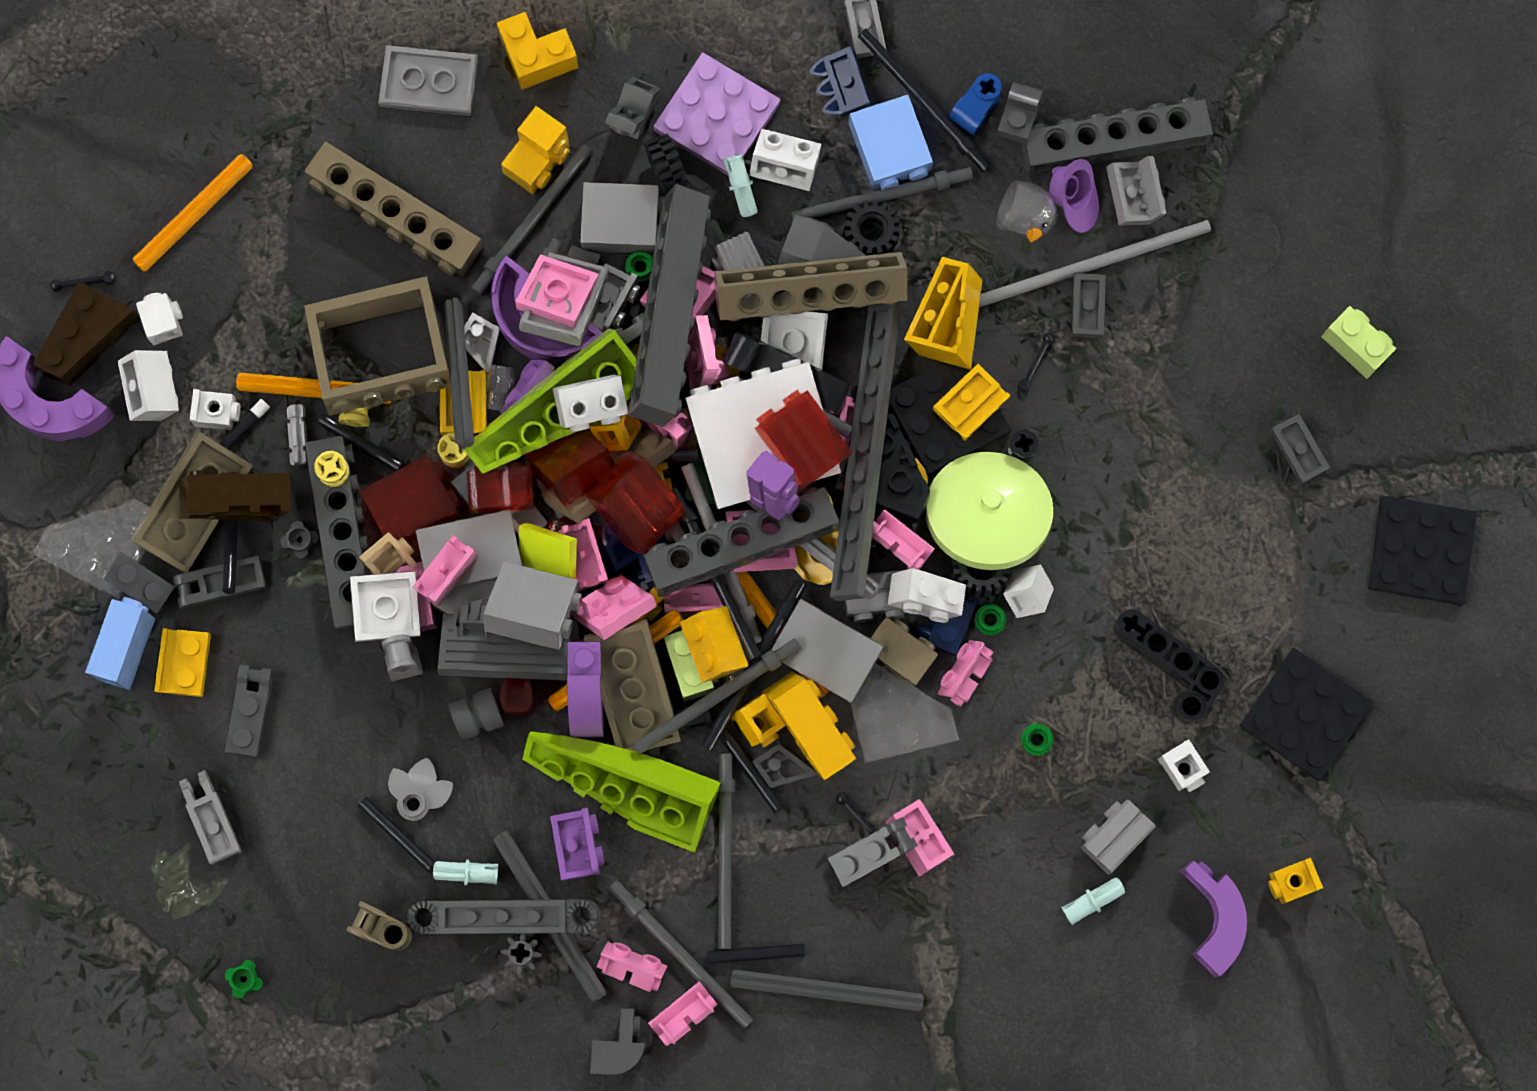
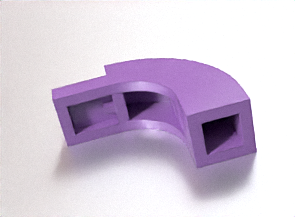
(585, 690)
(1229, 919)

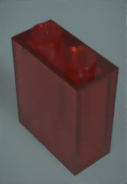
(802, 438)
(571, 465)
(411, 500)
(636, 503)

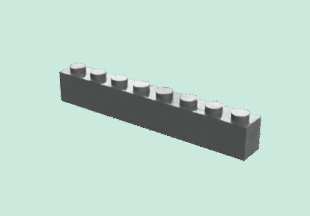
(669, 306)

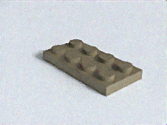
(646, 444)
(161, 529)
(633, 686)

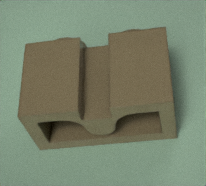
(902, 652)

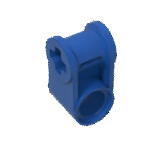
(974, 106)

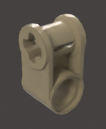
(375, 925)

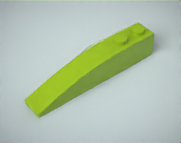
(534, 417)
(641, 788)

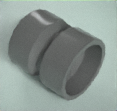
(476, 714)

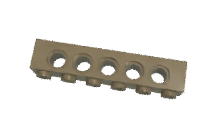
(332, 162)
(798, 277)

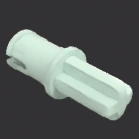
(741, 185)
(466, 872)
(1093, 900)

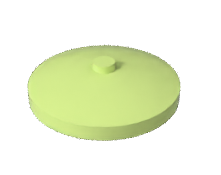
(989, 510)

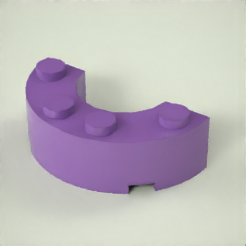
(505, 289)
(47, 419)

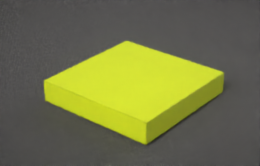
(547, 550)

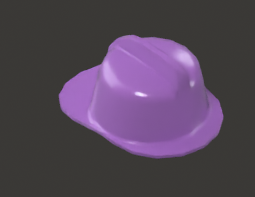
(1076, 193)

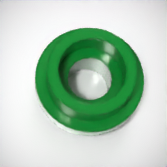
(636, 258)
(994, 610)
(1041, 730)

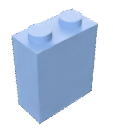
(890, 143)
(121, 643)

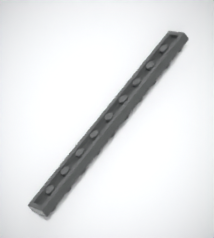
(867, 450)

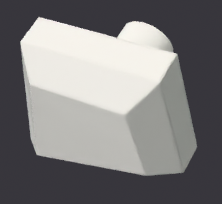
(481, 340)

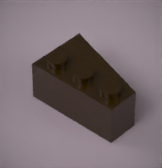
(83, 333)
(235, 496)

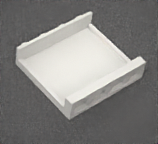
(727, 419)

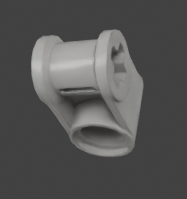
(401, 657)

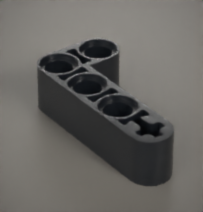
(752, 355)
(1165, 661)

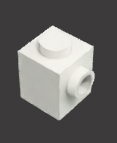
(160, 317)

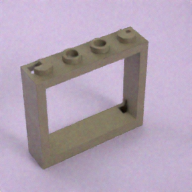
(367, 306)

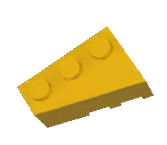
(948, 315)
(811, 724)

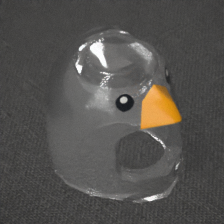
(1027, 210)

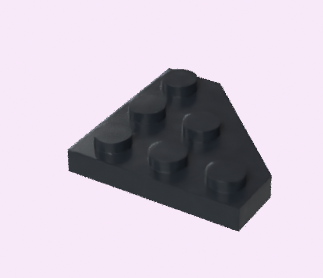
(900, 484)

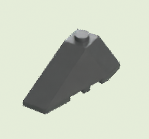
(815, 241)

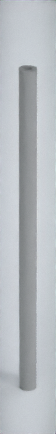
(1094, 263)

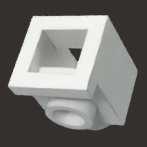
(222, 419)
(1184, 754)

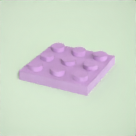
(716, 113)

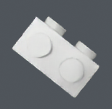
(785, 159)
(148, 385)
(590, 402)
(926, 595)

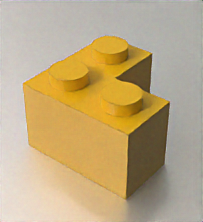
(535, 58)
(540, 147)

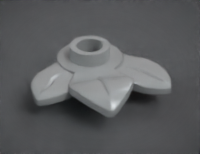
(420, 785)

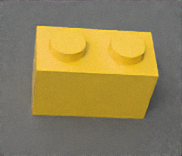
(714, 644)

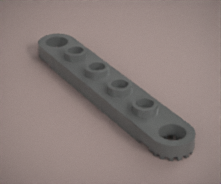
(503, 916)

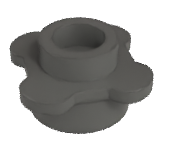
(290, 540)

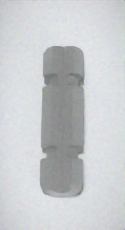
(297, 434)

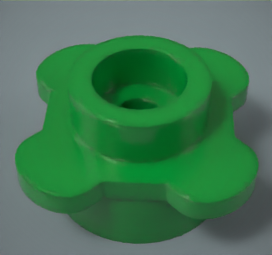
(234, 977)

